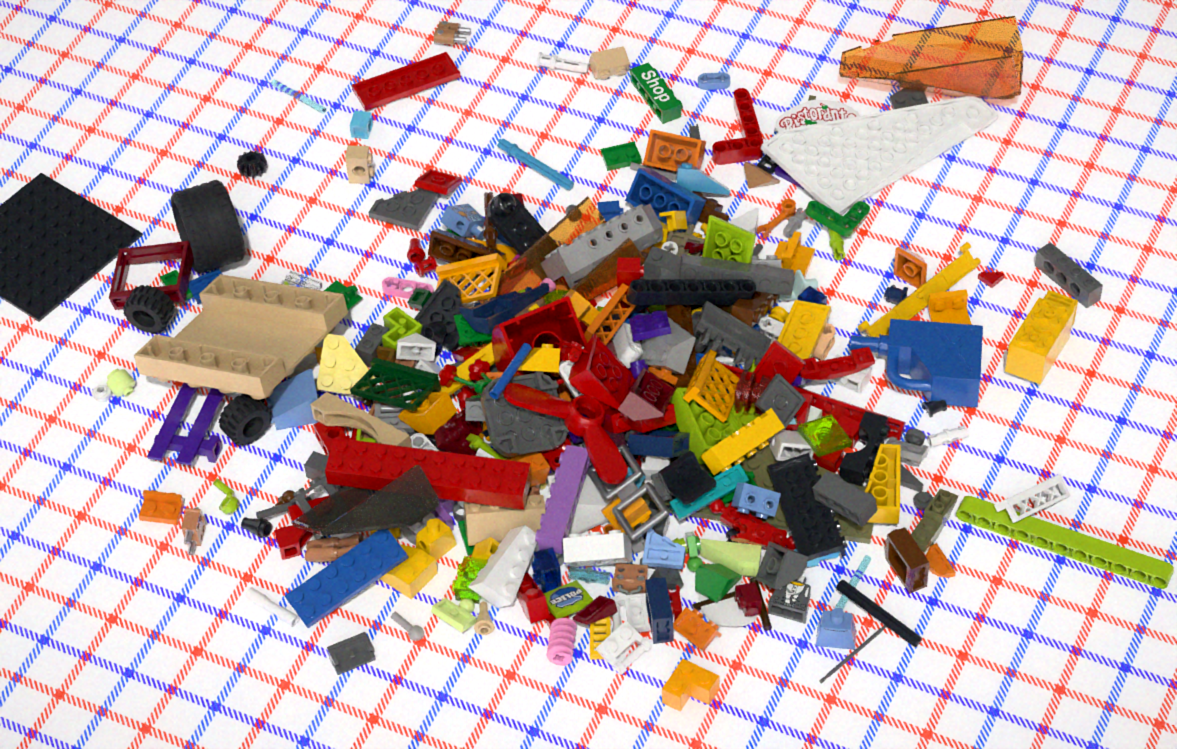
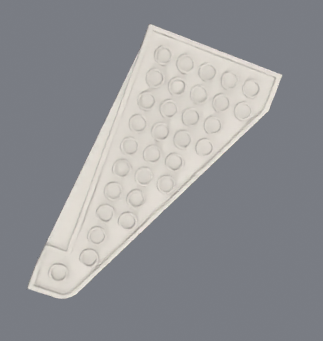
(865, 153)

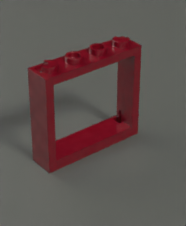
(152, 253)

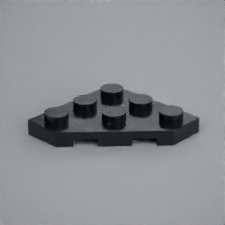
(442, 307)

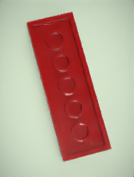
(405, 81)

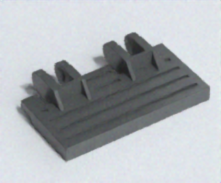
(735, 334)

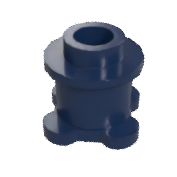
(895, 294)

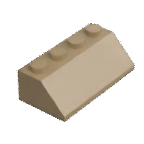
(494, 521)

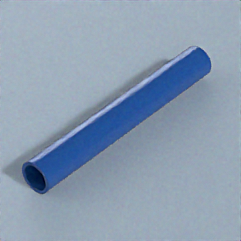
(510, 371)

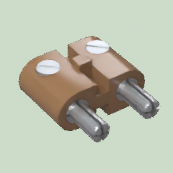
(449, 33)

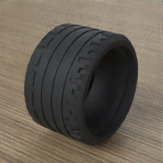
(210, 224)

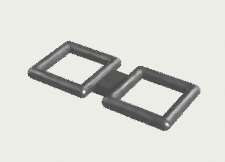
(629, 493)

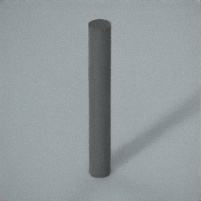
(276, 510)

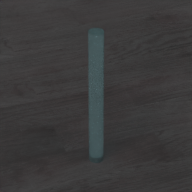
(298, 96)
(855, 580)

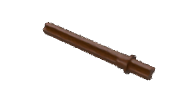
(490, 232)

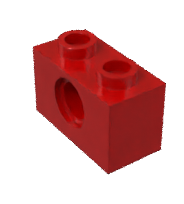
(326, 434)

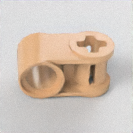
(826, 342)

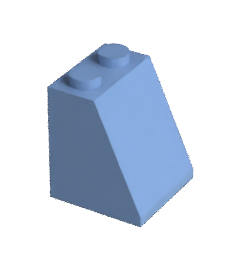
(292, 401)

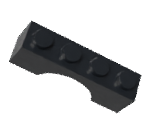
(857, 465)

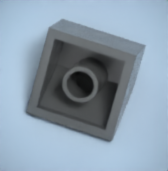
(780, 566)

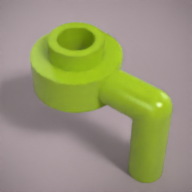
(229, 503)

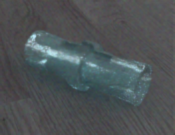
(588, 575)

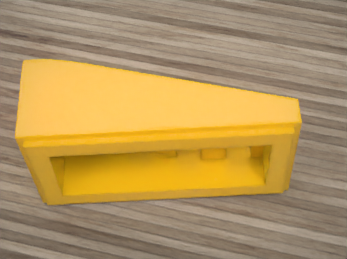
(600, 626)

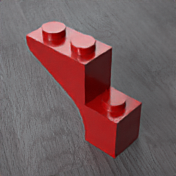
(617, 423)

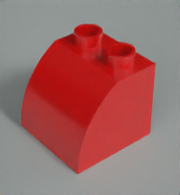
(540, 326)

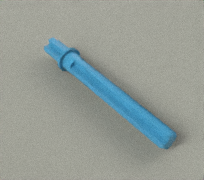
(553, 175)

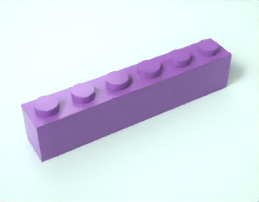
(563, 499)

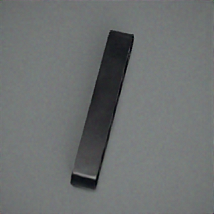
(689, 291)

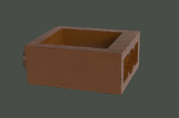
(907, 560)

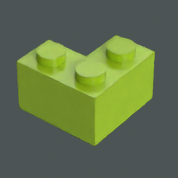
(399, 326)

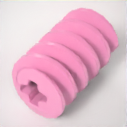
(561, 641)

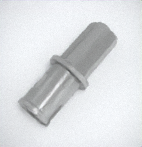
(794, 222)

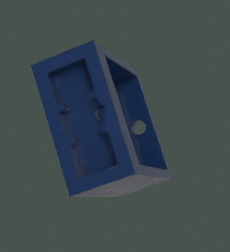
(659, 443)
(659, 610)

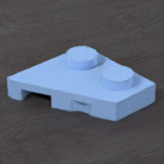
(662, 552)

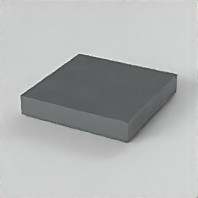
(781, 398)

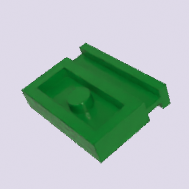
(620, 156)

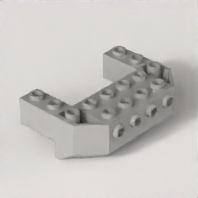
(581, 257)

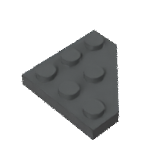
(405, 208)

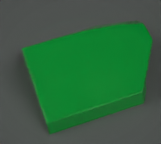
(715, 580)

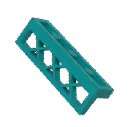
(725, 484)

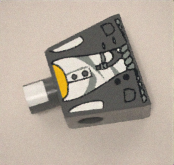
(791, 601)

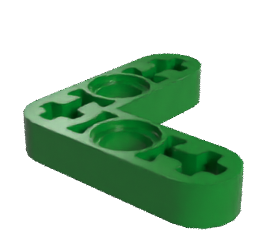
(820, 213)

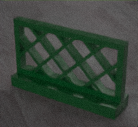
(399, 376)

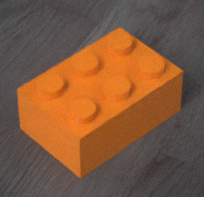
(669, 150)

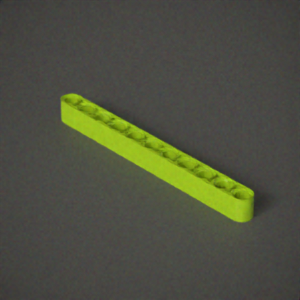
(1067, 543)

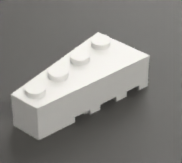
(506, 568)

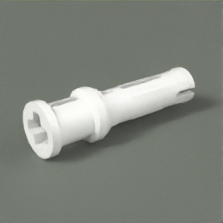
(554, 62)

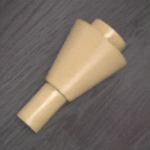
(483, 622)

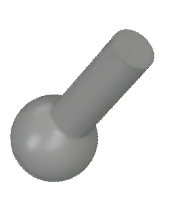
(414, 632)

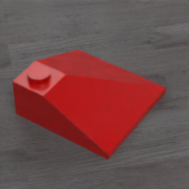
(600, 374)

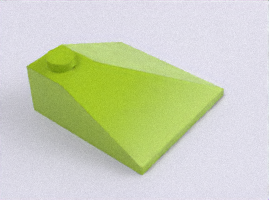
(728, 241)

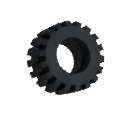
(149, 309)
(245, 419)

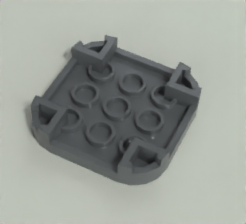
(519, 430)

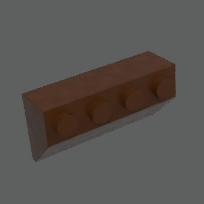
(454, 248)

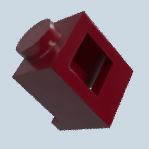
(748, 599)

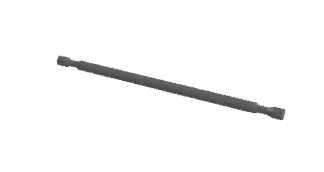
(852, 654)

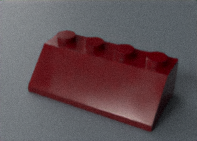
(646, 397)

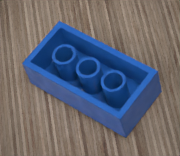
(664, 196)

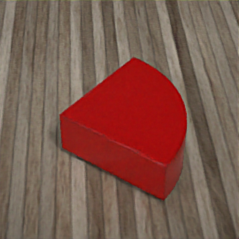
(991, 278)

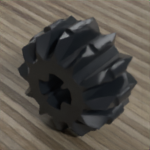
(251, 164)

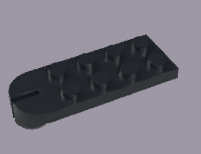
(514, 222)

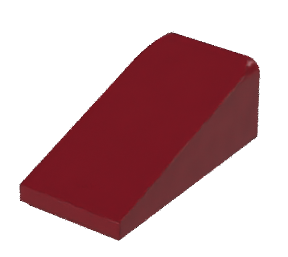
(596, 610)

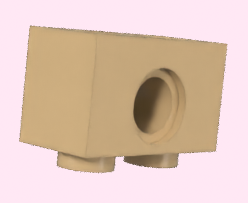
(358, 164)

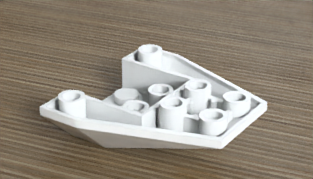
(589, 507)

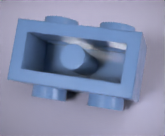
(756, 500)

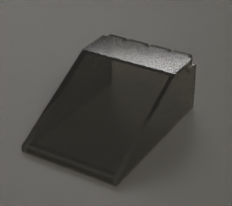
(360, 509)

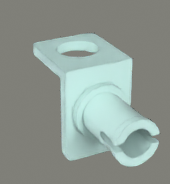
(800, 284)

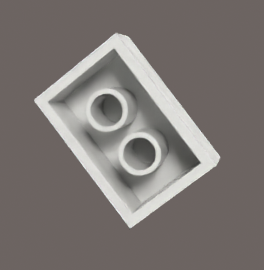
(597, 549)

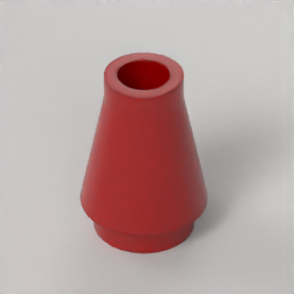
(415, 251)

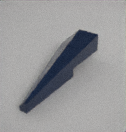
(500, 308)

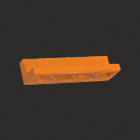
(606, 313)

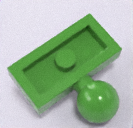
(693, 545)

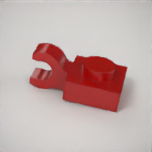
(675, 602)

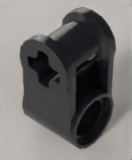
(435, 332)

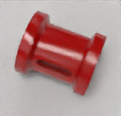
(421, 270)

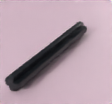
(879, 613)

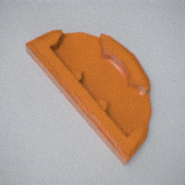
(939, 563)

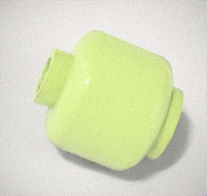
(120, 382)

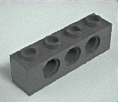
(1068, 275)

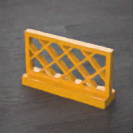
(469, 269)
(701, 379)

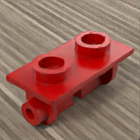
(570, 351)

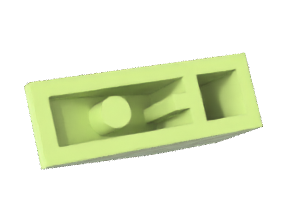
(738, 557)

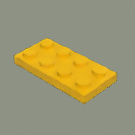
(804, 327)

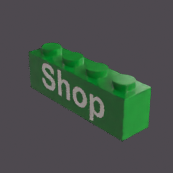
(656, 93)

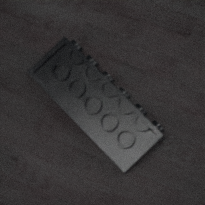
(808, 519)

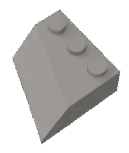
(669, 350)

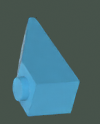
(697, 180)

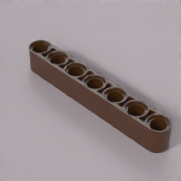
(683, 316)

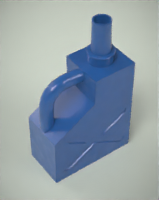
(936, 355)

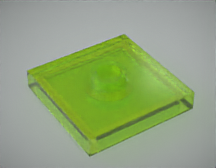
(824, 435)

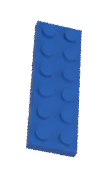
(346, 577)

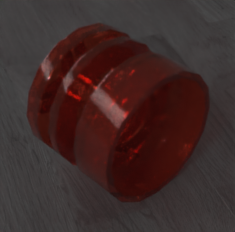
(749, 391)

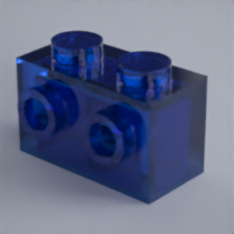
(546, 570)

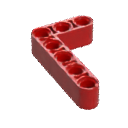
(749, 146)

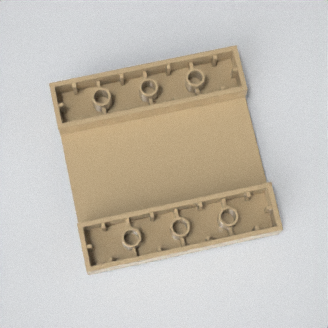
(244, 336)

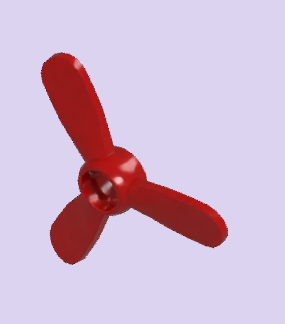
(600, 447)

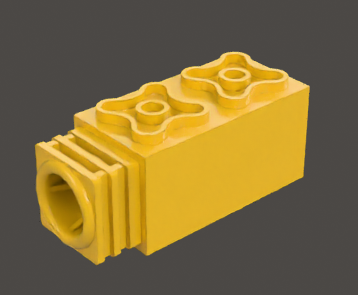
(1041, 337)

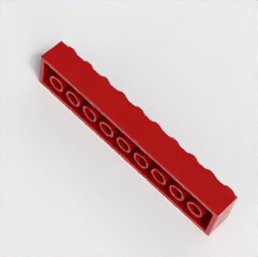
(450, 474)

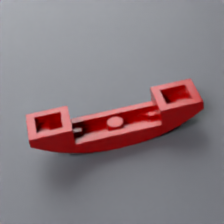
(838, 367)

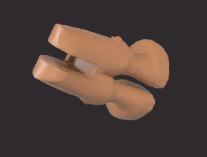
(330, 548)

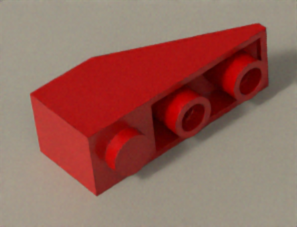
(532, 600)

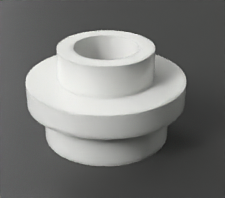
(101, 393)

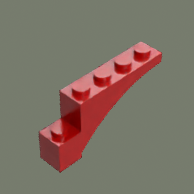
(293, 539)

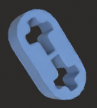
(714, 81)

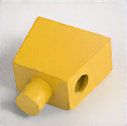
(435, 538)

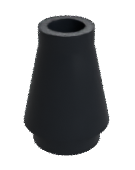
(260, 528)

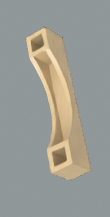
(336, 412)

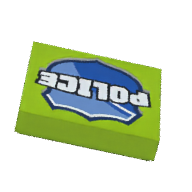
(567, 599)

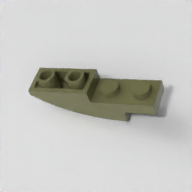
(934, 519)

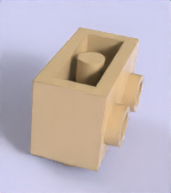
(609, 62)

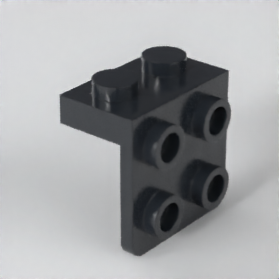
(686, 479)

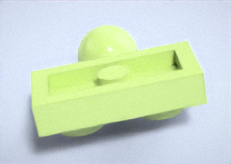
(457, 616)

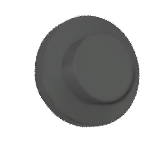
(922, 500)

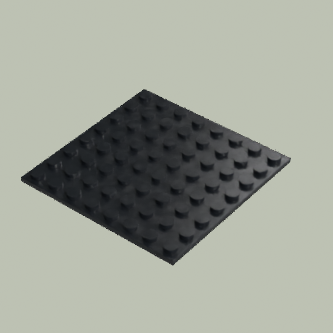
(54, 245)

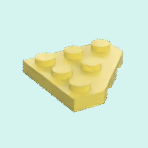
(339, 366)

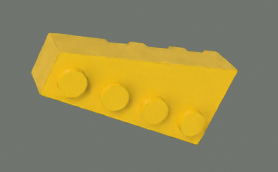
(743, 442)
(885, 484)

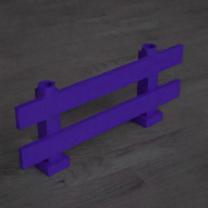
(195, 442)

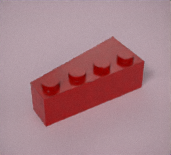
(627, 271)

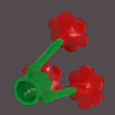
(477, 372)

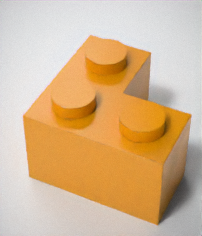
(582, 307)
(690, 681)

